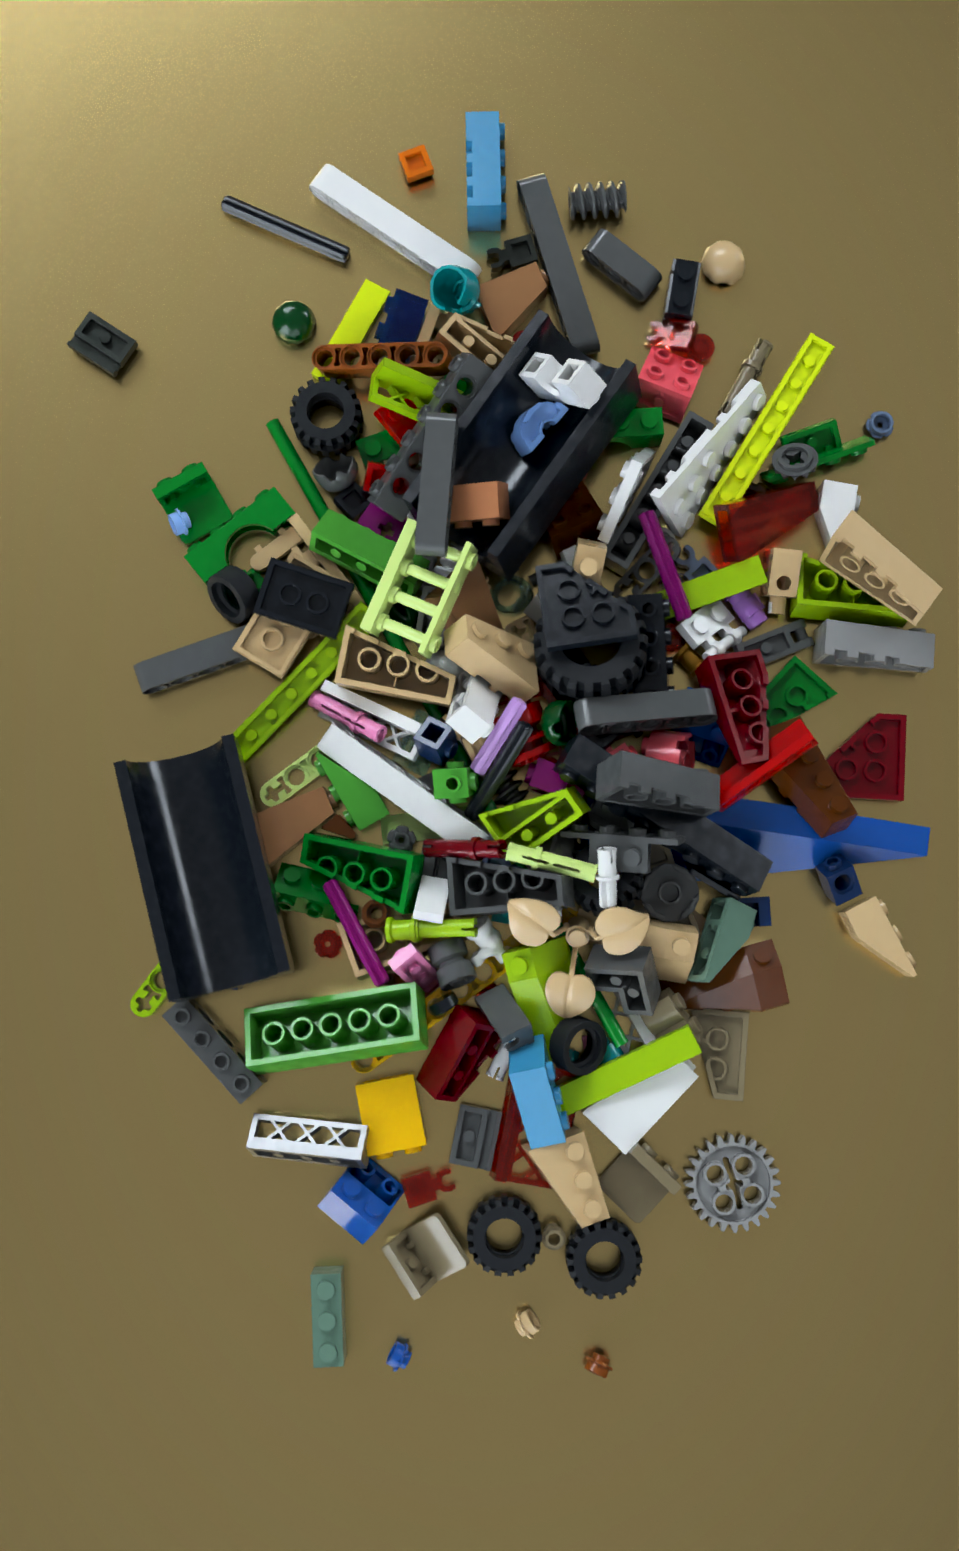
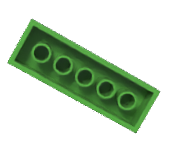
(335, 1028)

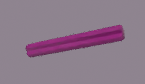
(665, 565)
(356, 933)

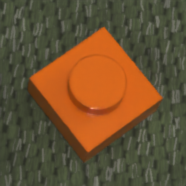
(416, 163)

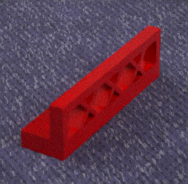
(783, 750)

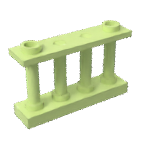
(389, 592)

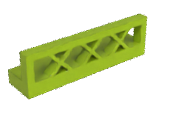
(401, 384)

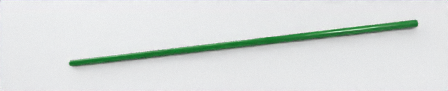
(367, 591)

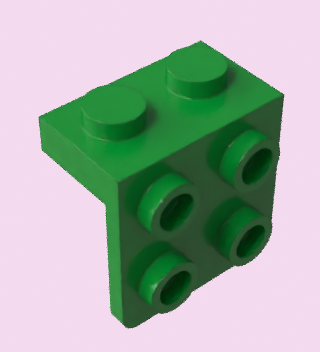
(198, 496)

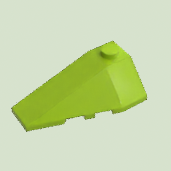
(527, 974)

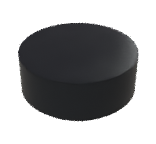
(443, 1003)

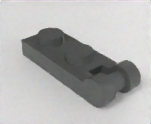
(778, 642)

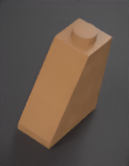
(512, 298)

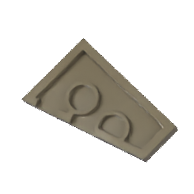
(724, 1050)

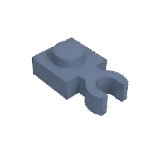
(693, 566)

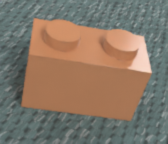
(479, 503)

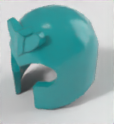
(455, 289)

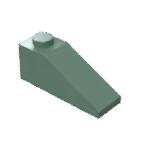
(723, 934)

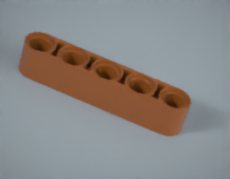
(372, 352)

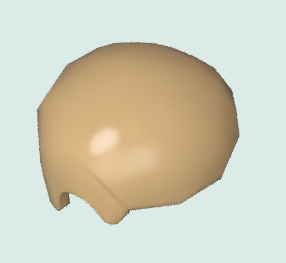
(723, 262)

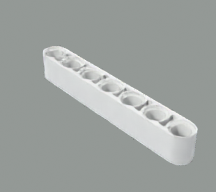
(387, 222)
(398, 785)

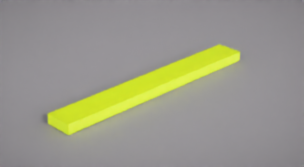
(769, 425)

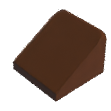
(340, 827)

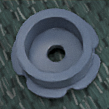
(883, 418)

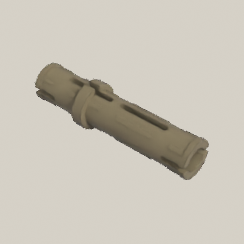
(750, 370)

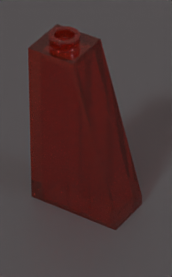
(759, 519)

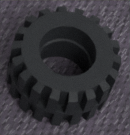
(320, 395)
(588, 896)
(504, 1260)
(607, 1282)

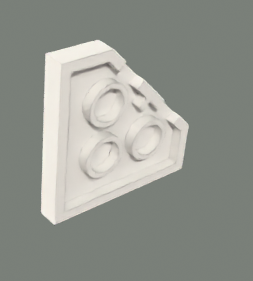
(633, 472)

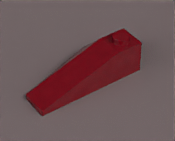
(739, 695)

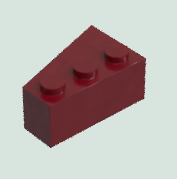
(458, 1054)

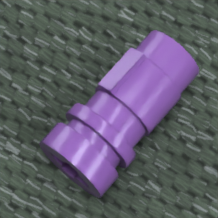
(748, 608)

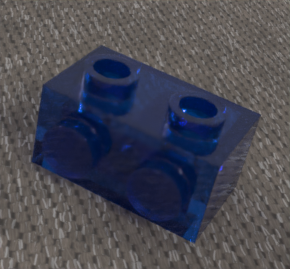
(403, 318)

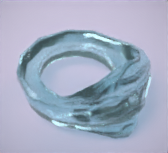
(521, 603)

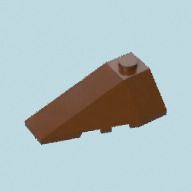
(747, 982)

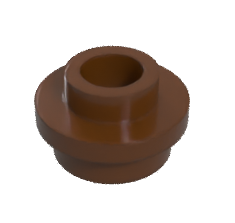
(367, 911)

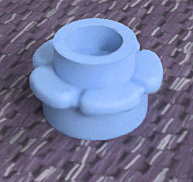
(179, 522)

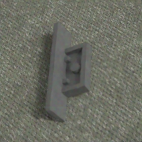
(632, 846)

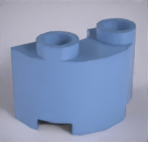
(528, 428)

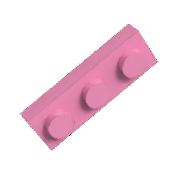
(413, 967)

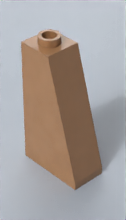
(472, 600)
(287, 822)

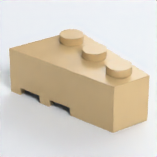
(572, 1176)

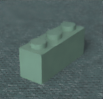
(328, 1316)

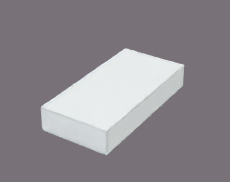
(431, 899)

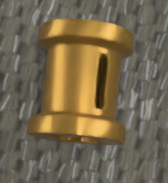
(688, 658)

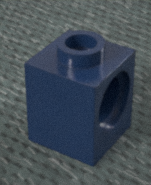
(838, 879)

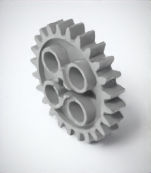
(756, 1174)

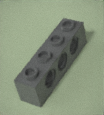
(214, 1048)

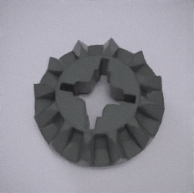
(790, 453)

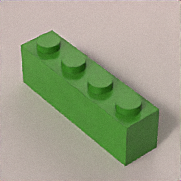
(358, 549)

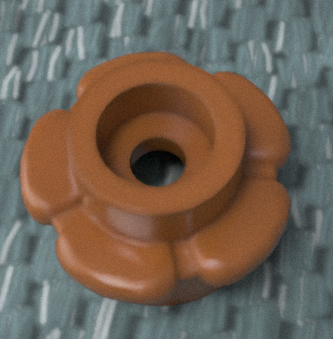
(598, 1365)

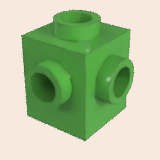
(445, 782)

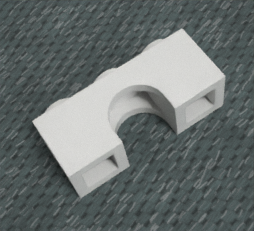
(569, 384)

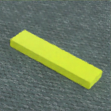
(358, 319)

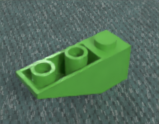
(361, 800)

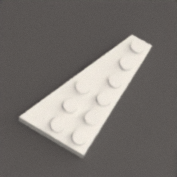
(705, 460)

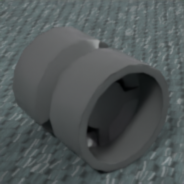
(453, 967)

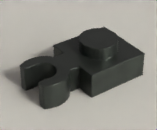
(516, 252)

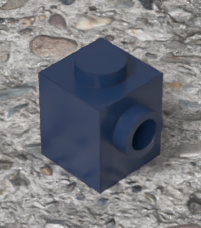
(436, 741)

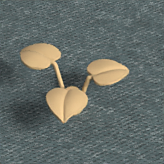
(616, 926)

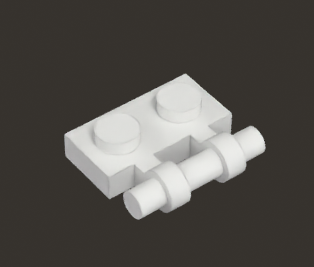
(706, 623)

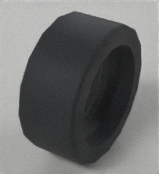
(220, 592)
(594, 1049)

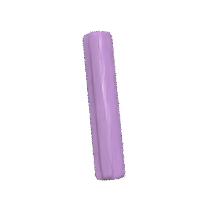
(498, 736)

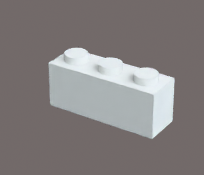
(473, 707)

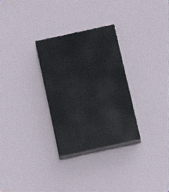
(304, 598)

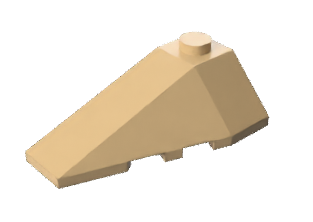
(671, 946)

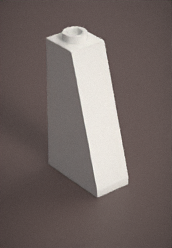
(633, 1111)

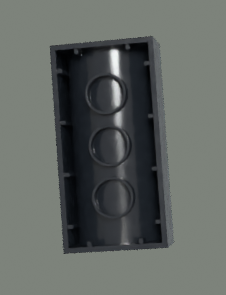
(550, 473)
(204, 871)

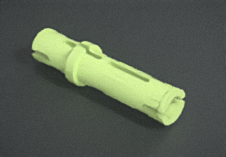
(551, 862)

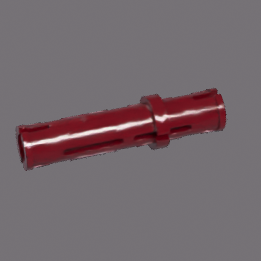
(475, 848)

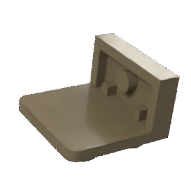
(638, 1181)
(425, 1254)

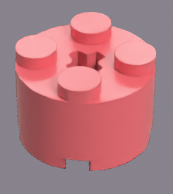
(670, 747)

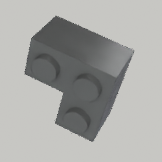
(629, 974)

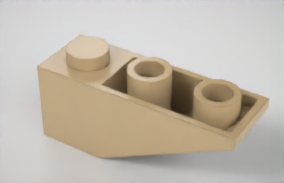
(871, 928)

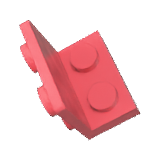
(668, 382)

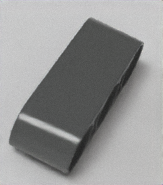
(622, 265)

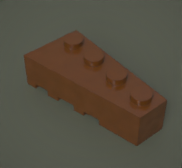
(814, 789)

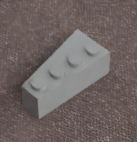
(873, 646)

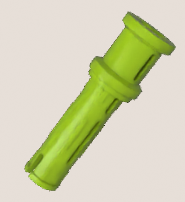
(416, 929)

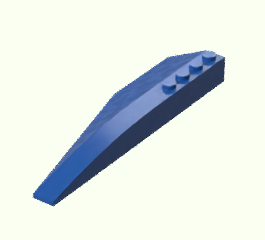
(794, 845)

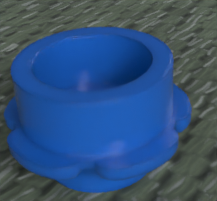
(399, 1356)

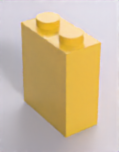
(393, 1115)

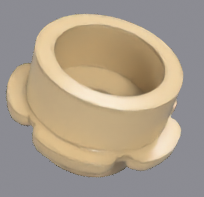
(527, 1323)

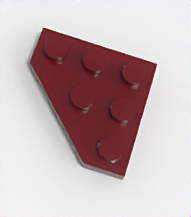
(873, 760)

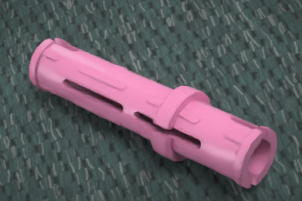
(356, 720)

